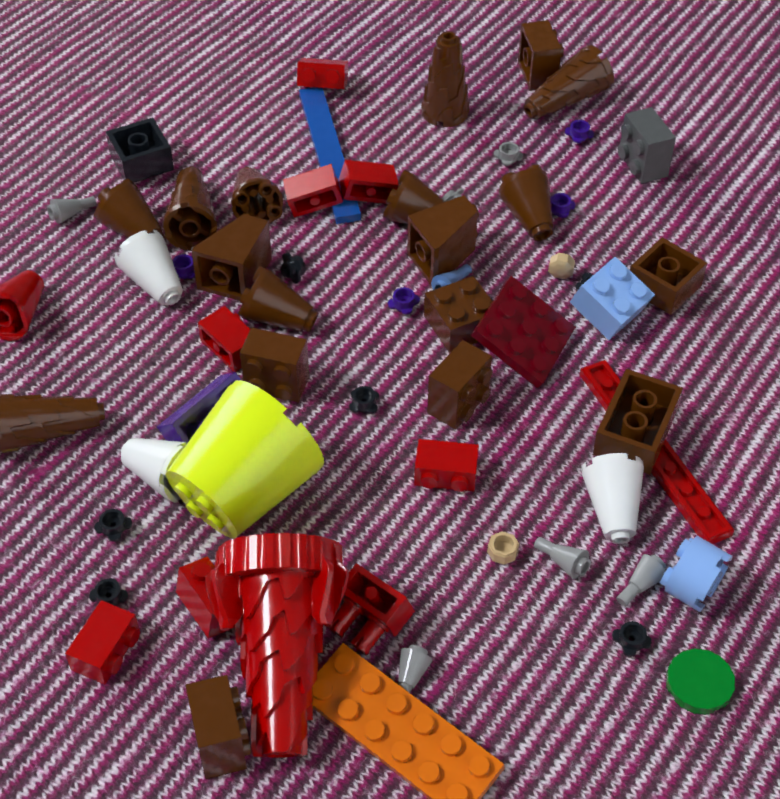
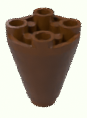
(256, 196)
(409, 198)
(529, 200)
(125, 210)
(276, 303)

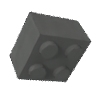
(646, 145)

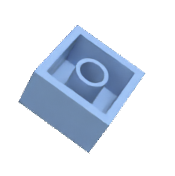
(612, 298)

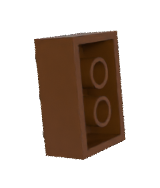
(638, 418)

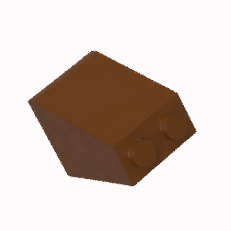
(442, 236)
(231, 256)

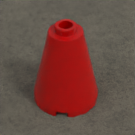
(18, 304)

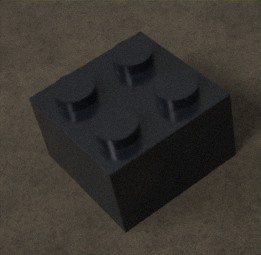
(140, 150)

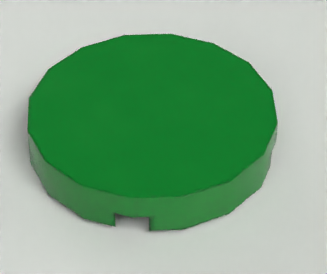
(700, 681)

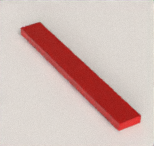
(669, 469)

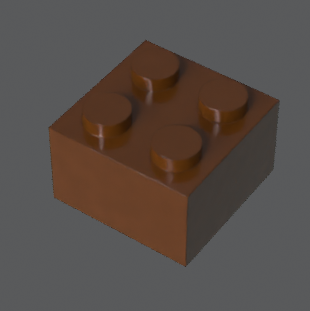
(538, 52)
(669, 274)
(456, 311)
(275, 363)
(459, 384)
(218, 726)

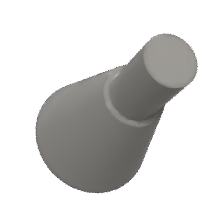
(66, 208)
(570, 559)
(647, 573)
(413, 664)

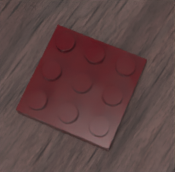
(523, 331)

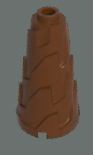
(576, 80)
(446, 90)
(190, 213)
(35, 418)

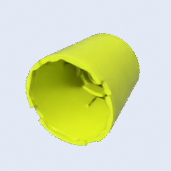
(243, 460)

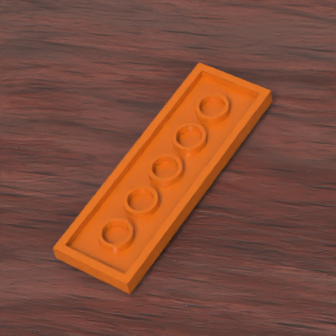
(402, 730)

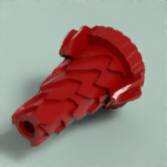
(278, 598)

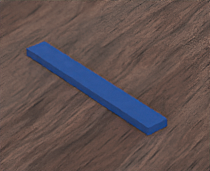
(327, 146)

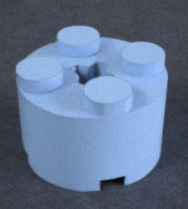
(696, 572)

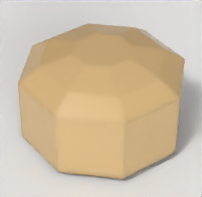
(561, 266)
(503, 547)

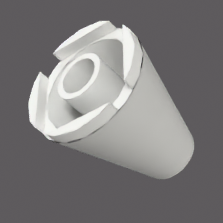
(150, 266)
(151, 461)
(615, 493)

